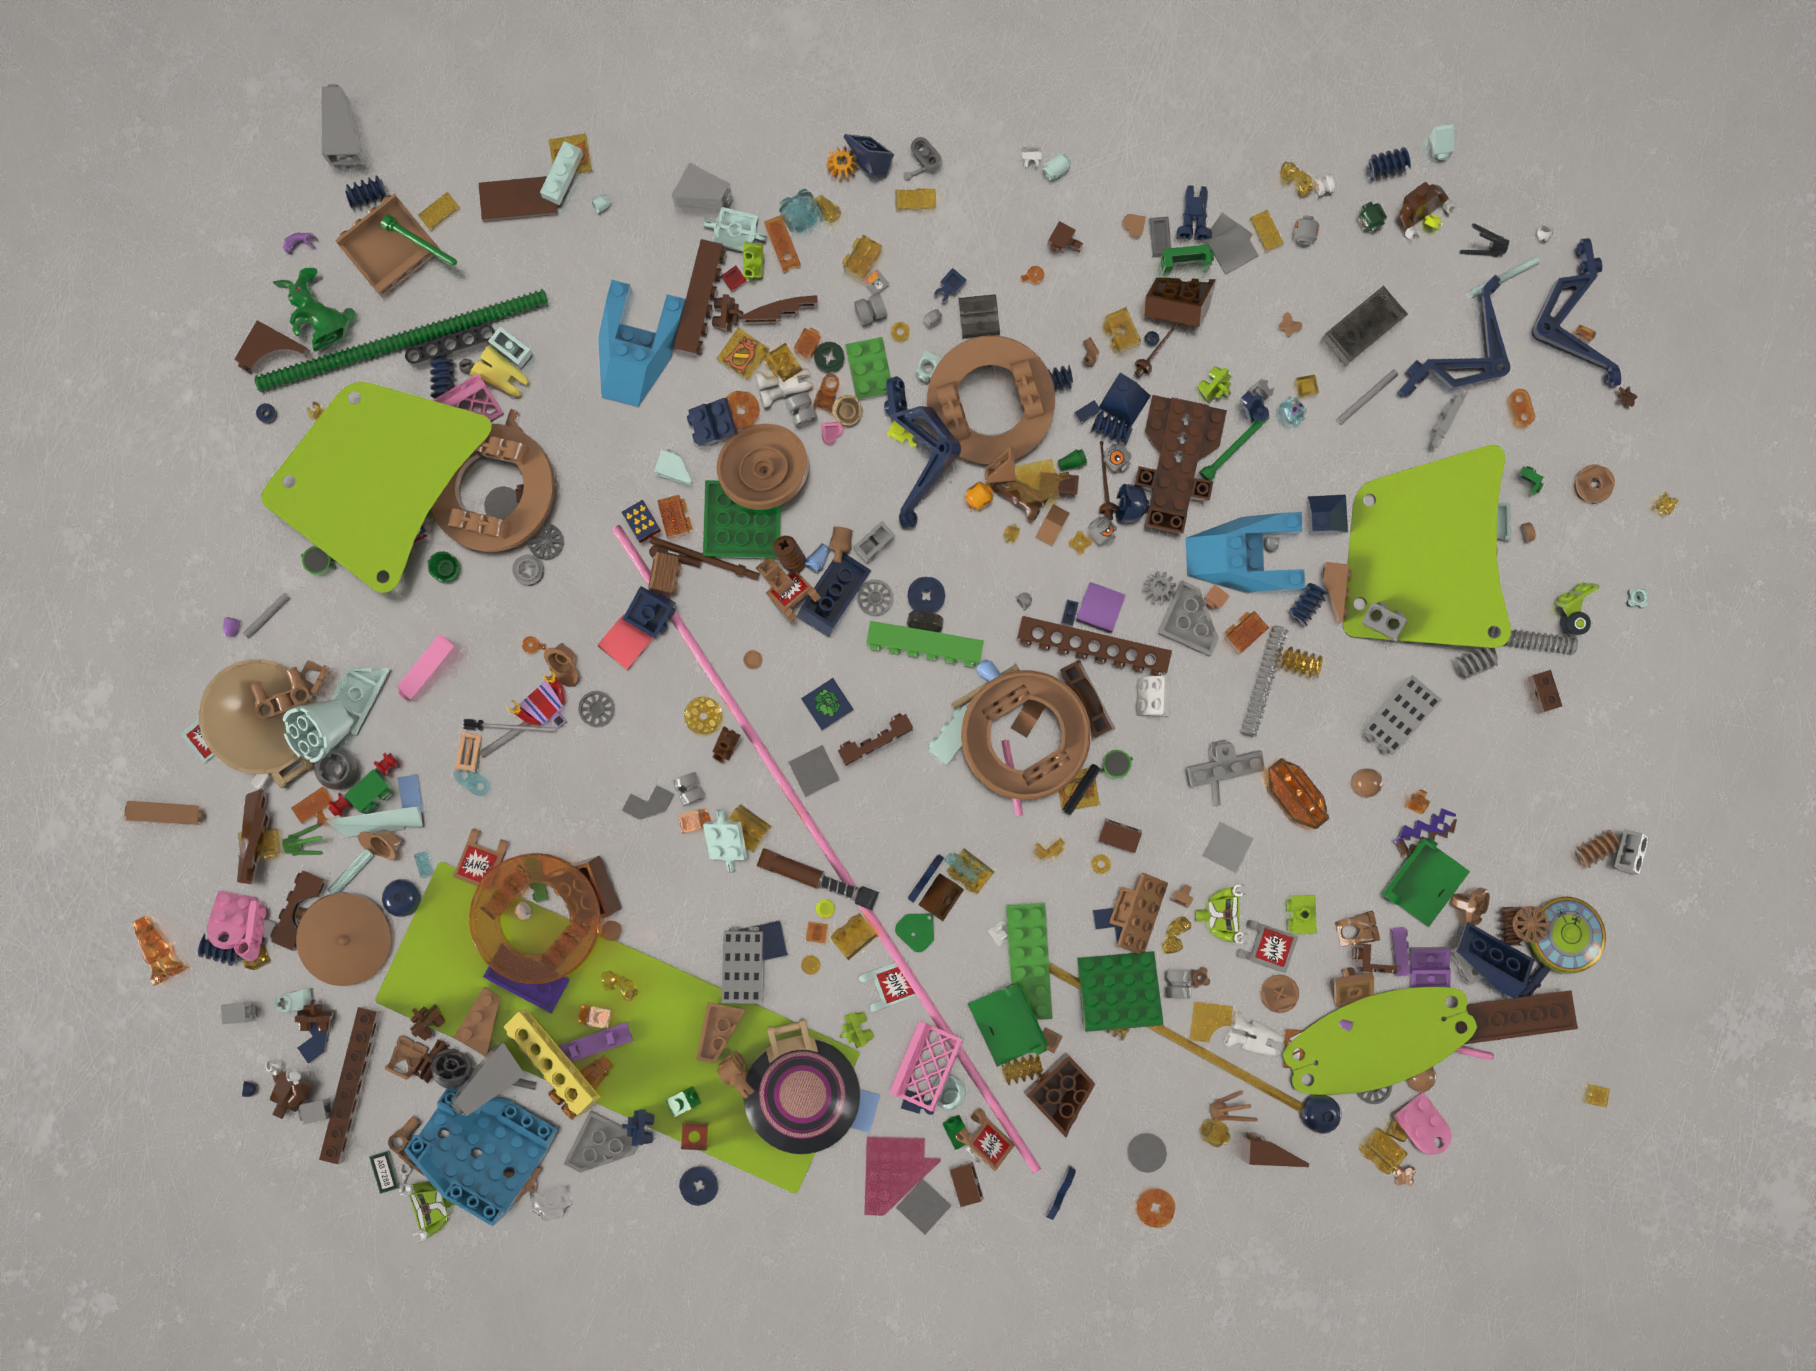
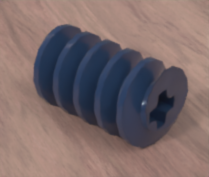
(1389, 161)
(365, 191)
(441, 376)
(1062, 377)
(1112, 427)
(1307, 603)
(224, 955)

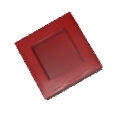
(733, 278)

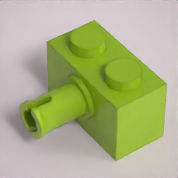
(1302, 913)

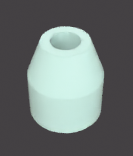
(601, 202)

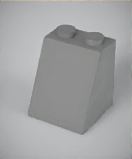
(701, 189)

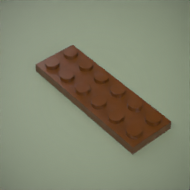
(1521, 1016)

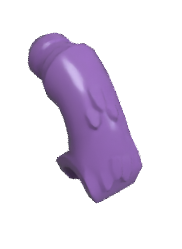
(291, 240)

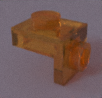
(594, 1016)

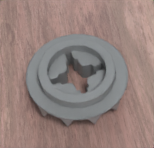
(519, 566)

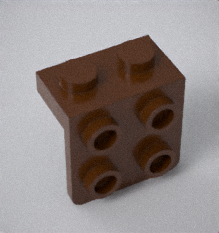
(1363, 957)

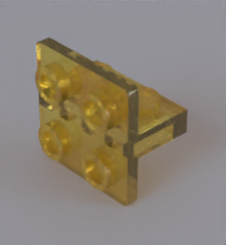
(752, 826)

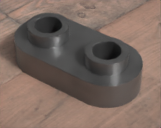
(926, 155)

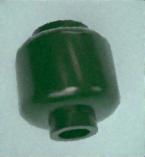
(1372, 215)

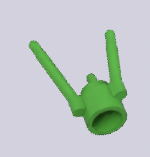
(293, 843)

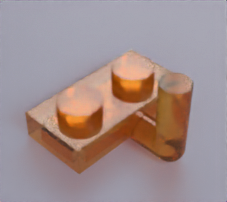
(313, 806)

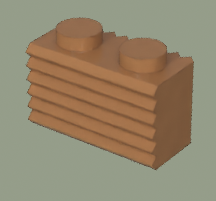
(663, 574)

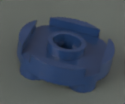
(926, 584)
(709, 1181)

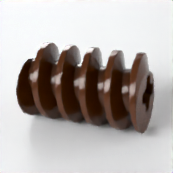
(789, 553)
(1510, 936)

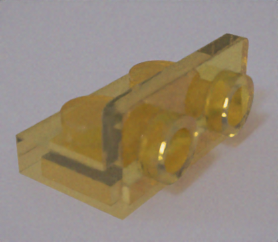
(1383, 1151)

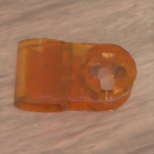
(827, 394)

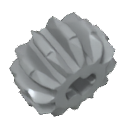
(1163, 582)

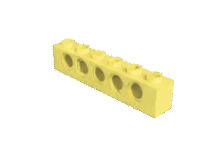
(561, 1064)

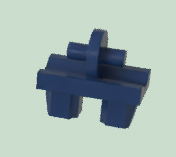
(1254, 407)
(636, 1127)

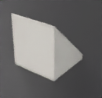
(268, 927)

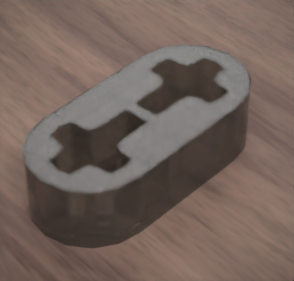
(925, 621)

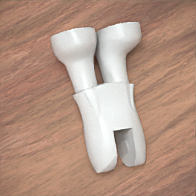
(785, 388)

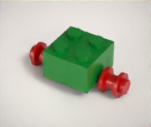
(368, 790)

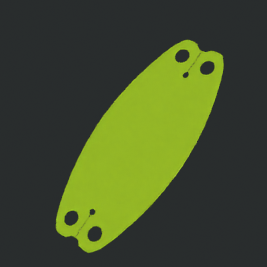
(1388, 1041)

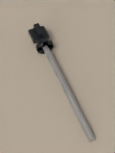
(471, 724)

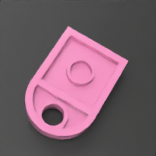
(228, 918)
(1424, 1124)

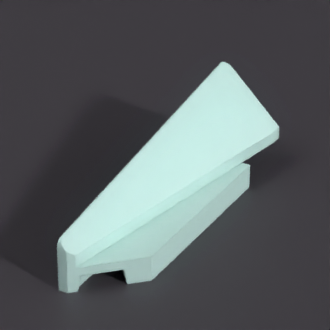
(374, 822)

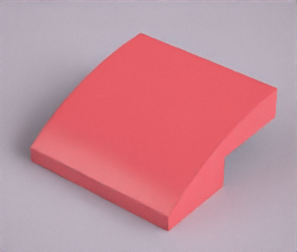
(624, 642)

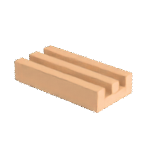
(465, 767)

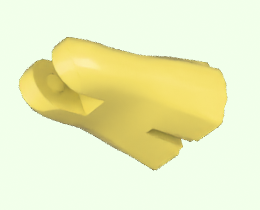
(498, 371)

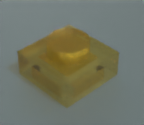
(1598, 1095)
(1396, 1131)

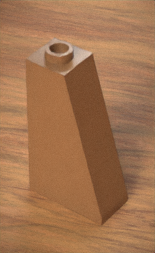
(162, 813)

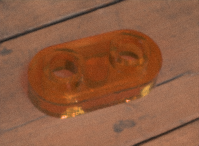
(1524, 407)

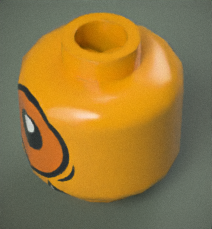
(979, 495)

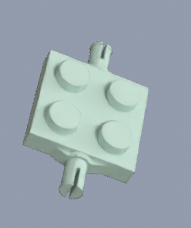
(734, 228)
(725, 840)

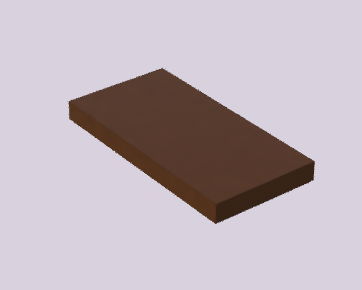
(514, 199)

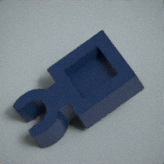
(951, 283)
(906, 1105)

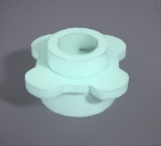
(1639, 602)

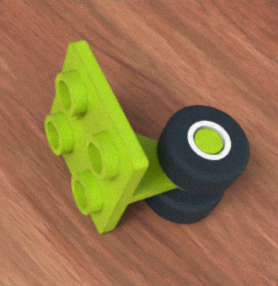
(1574, 620)

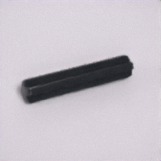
(1081, 789)

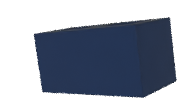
(1087, 411)
(1069, 612)

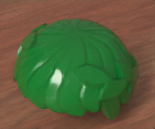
(443, 566)

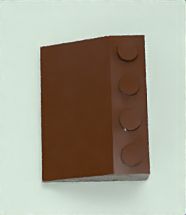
(1259, 1151)

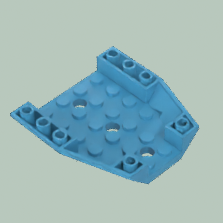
(507, 1140)

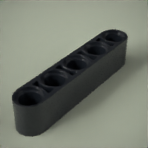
(441, 345)

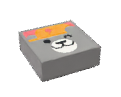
(876, 282)

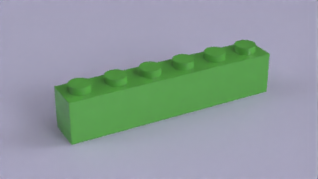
(924, 642)

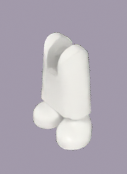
(1255, 1038)

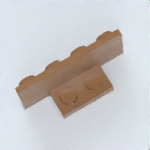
(1138, 911)

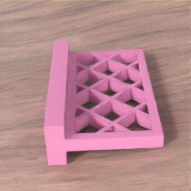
(466, 389)
(911, 1060)

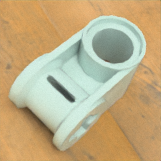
(295, 1000)

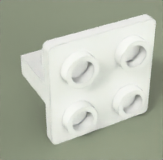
(1153, 696)

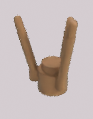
(1219, 1109)

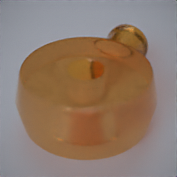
(1030, 274)
(536, 645)

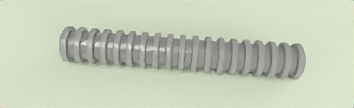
(1537, 640)
(1264, 680)

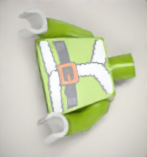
(1224, 914)
(429, 1208)

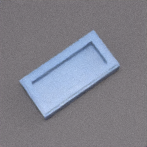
(410, 791)
(866, 1111)

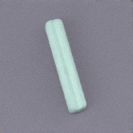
(351, 871)

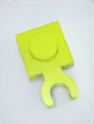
(900, 434)

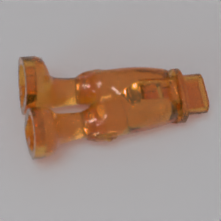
(152, 946)
(593, 1074)

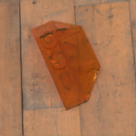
(1297, 794)

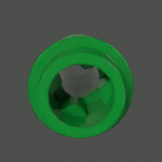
(1073, 460)

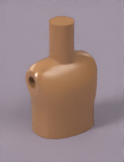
(840, 542)

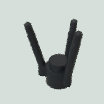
(1498, 244)

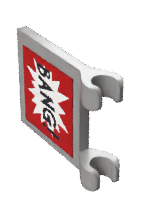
(1271, 948)

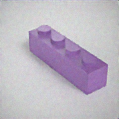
(1400, 952)

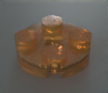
(752, 409)
(1166, 1210)

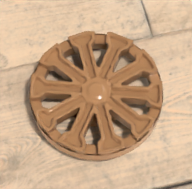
(1530, 924)

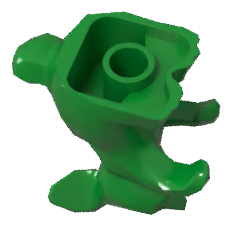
(327, 322)

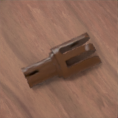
(423, 1069)

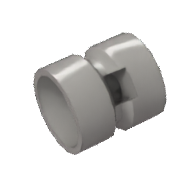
(868, 309)
(801, 409)
(688, 789)
(1178, 984)

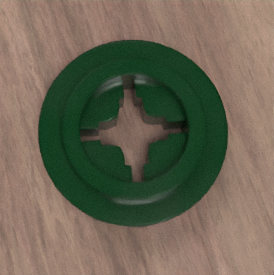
(837, 353)

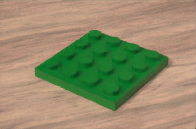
(737, 530)
(1120, 991)

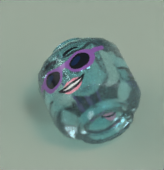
(1292, 411)

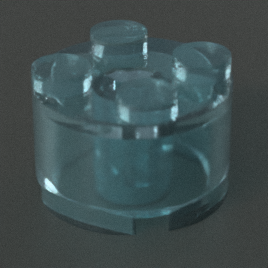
(800, 211)

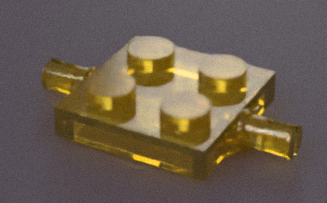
(1037, 481)

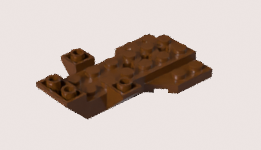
(1174, 481)

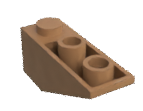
(1335, 584)

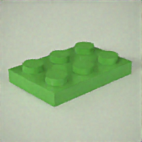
(868, 367)

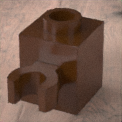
(1062, 238)

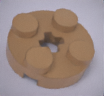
(1605, 487)

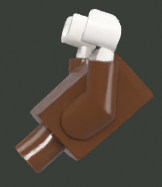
(1421, 203)
(288, 1089)

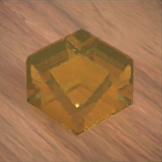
(1306, 386)
(261, 960)

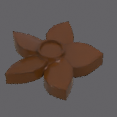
(1628, 396)

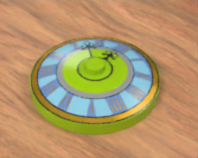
(1573, 938)

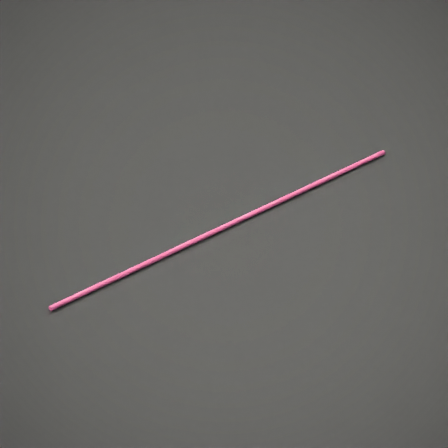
(833, 859)

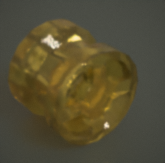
(1666, 503)

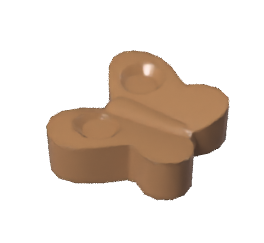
(1289, 325)
(1405, 1176)

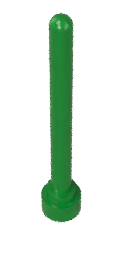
(390, 224)
(1209, 472)

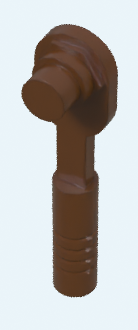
(682, 559)

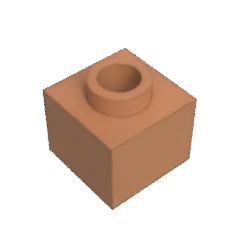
(1216, 597)

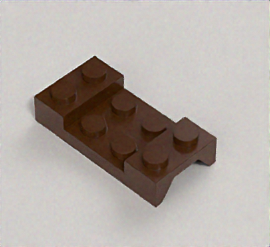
(899, 726)

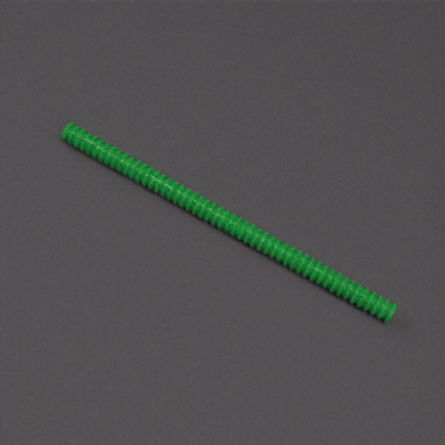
(400, 340)

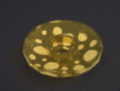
(694, 710)

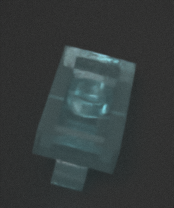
(956, 862)

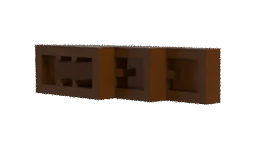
(771, 312)

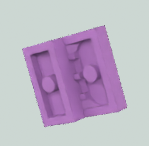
(1100, 607)
(1430, 967)

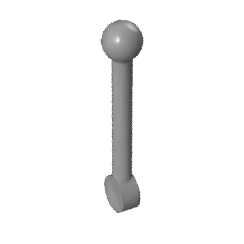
(907, 176)

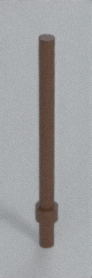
(739, 569)

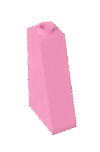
(427, 667)

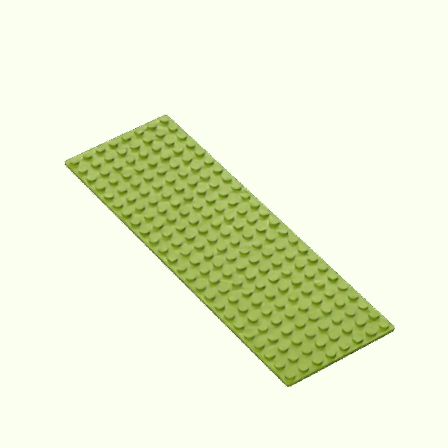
(666, 1021)

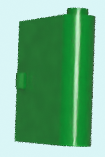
(1426, 882)
(1008, 1024)

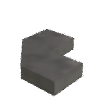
(656, 804)

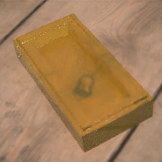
(438, 211)
(1266, 231)

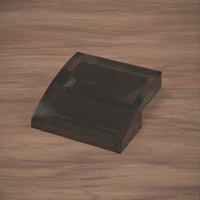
(979, 316)

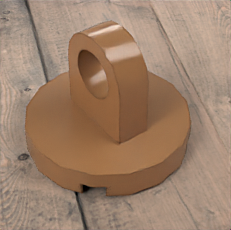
(1474, 904)

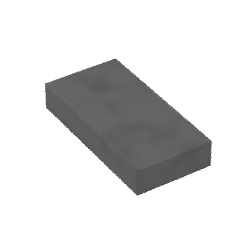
(1159, 235)

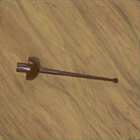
(1144, 365)
(1108, 507)

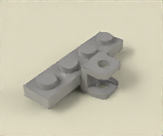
(1225, 764)

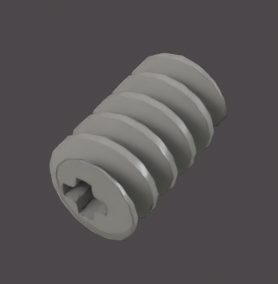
(1476, 660)

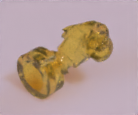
(1290, 171)
(1178, 926)
(627, 987)

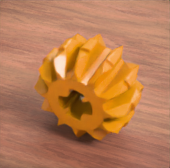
(841, 156)

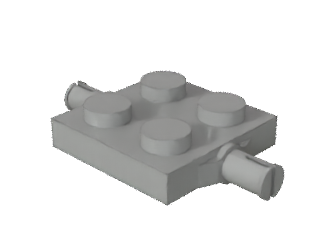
(1450, 411)

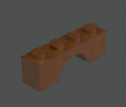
(1081, 684)
(307, 886)

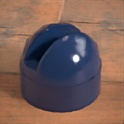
(1150, 342)
(248, 1089)

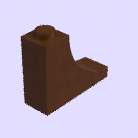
(264, 343)

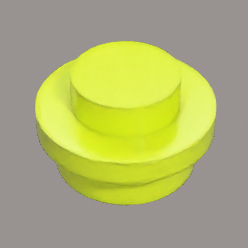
(1433, 221)
(825, 908)

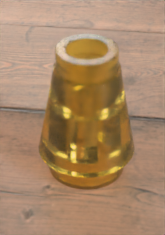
(830, 210)

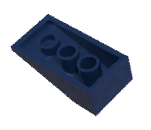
(837, 590)
(1495, 960)

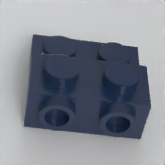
(712, 422)
(650, 612)

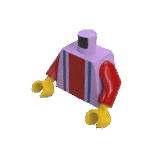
(543, 703)

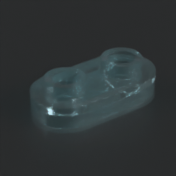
(472, 781)

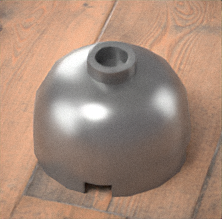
(453, 1068)

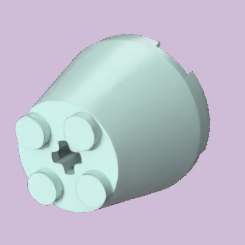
(316, 728)

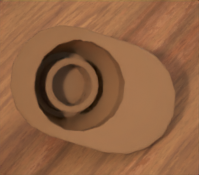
(562, 661)
(381, 843)

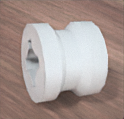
(1324, 185)

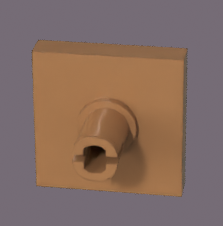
(1352, 987)

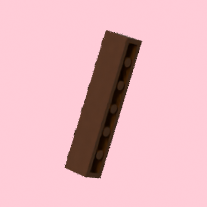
(698, 298)

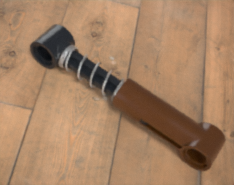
(815, 878)

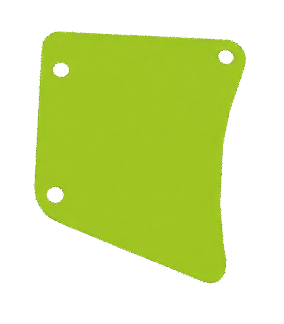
(373, 476)
(1412, 546)

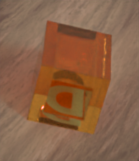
(808, 342)

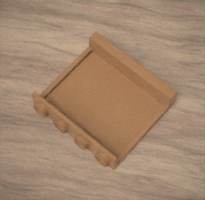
(382, 254)

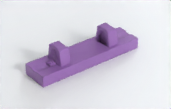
(597, 1042)

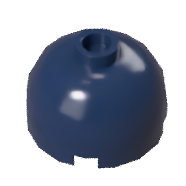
(1132, 503)
(401, 897)
(1321, 1114)

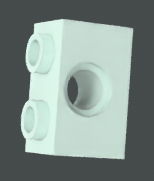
(510, 347)

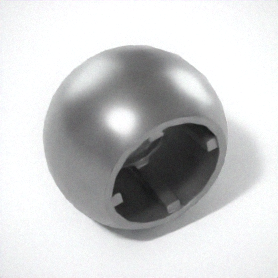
(348, 770)

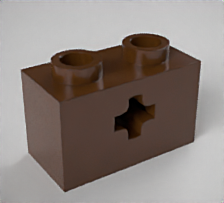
(1545, 691)

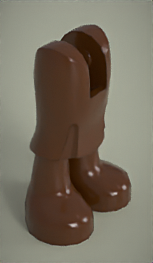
(1031, 508)

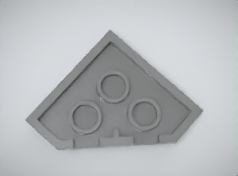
(1190, 620)
(599, 1144)

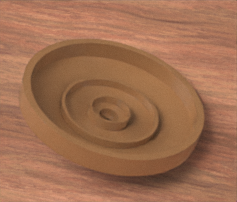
(762, 466)
(343, 939)

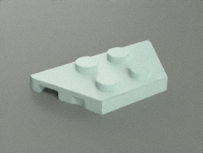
(358, 692)

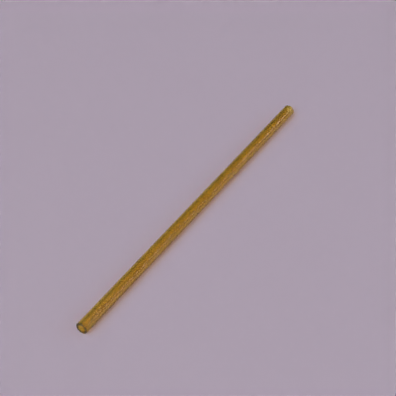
(1201, 1052)

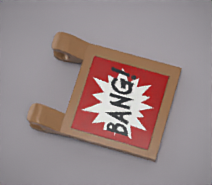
(793, 595)
(478, 860)
(987, 1142)

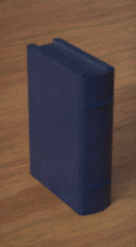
(774, 941)

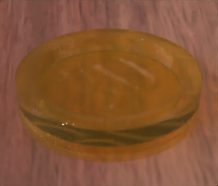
(810, 964)

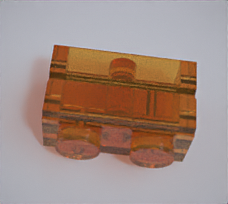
(673, 516)
(1246, 632)

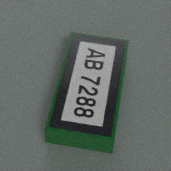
(384, 1172)

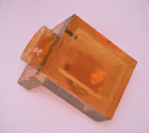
(693, 820)

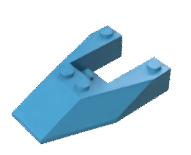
(632, 356)
(1234, 554)

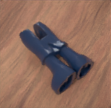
(1195, 209)

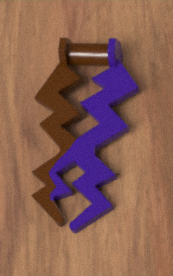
(1432, 829)

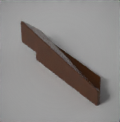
(253, 834)

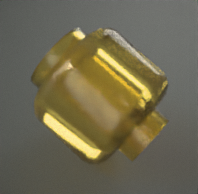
(1215, 1132)

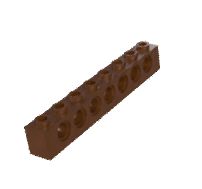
(1161, 655)
(349, 1085)

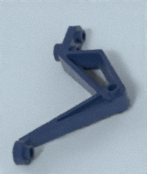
(1549, 328)
(1495, 351)
(945, 449)

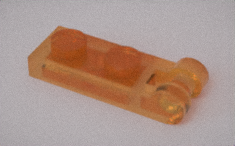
(781, 242)

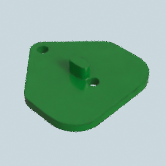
(920, 926)

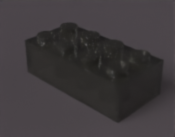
(1365, 325)

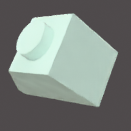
(1442, 142)
(671, 467)

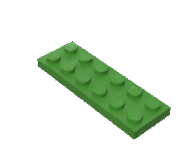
(1030, 955)

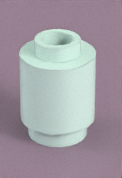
(1056, 166)

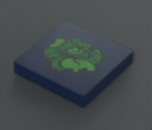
(827, 704)

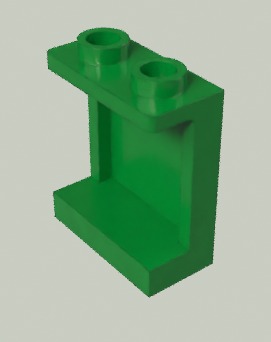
(1186, 254)

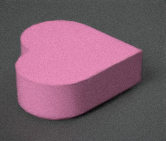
(831, 431)

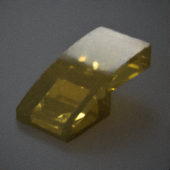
(915, 199)

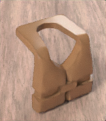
(315, 688)
(1366, 923)
(406, 1051)

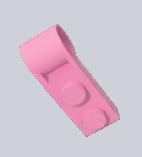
(254, 932)

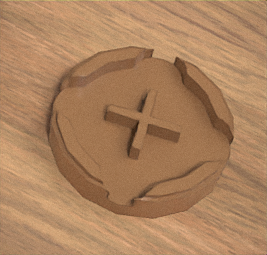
(1279, 993)

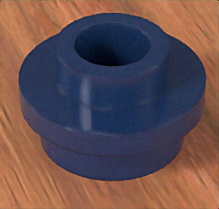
(267, 418)

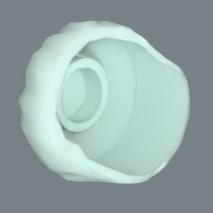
(952, 1094)

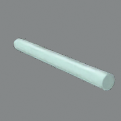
(1505, 276)

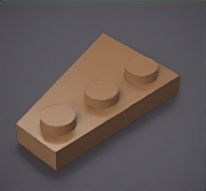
(479, 1023)
(717, 1029)

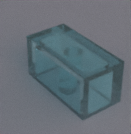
(423, 864)

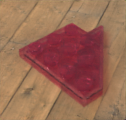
(893, 1170)

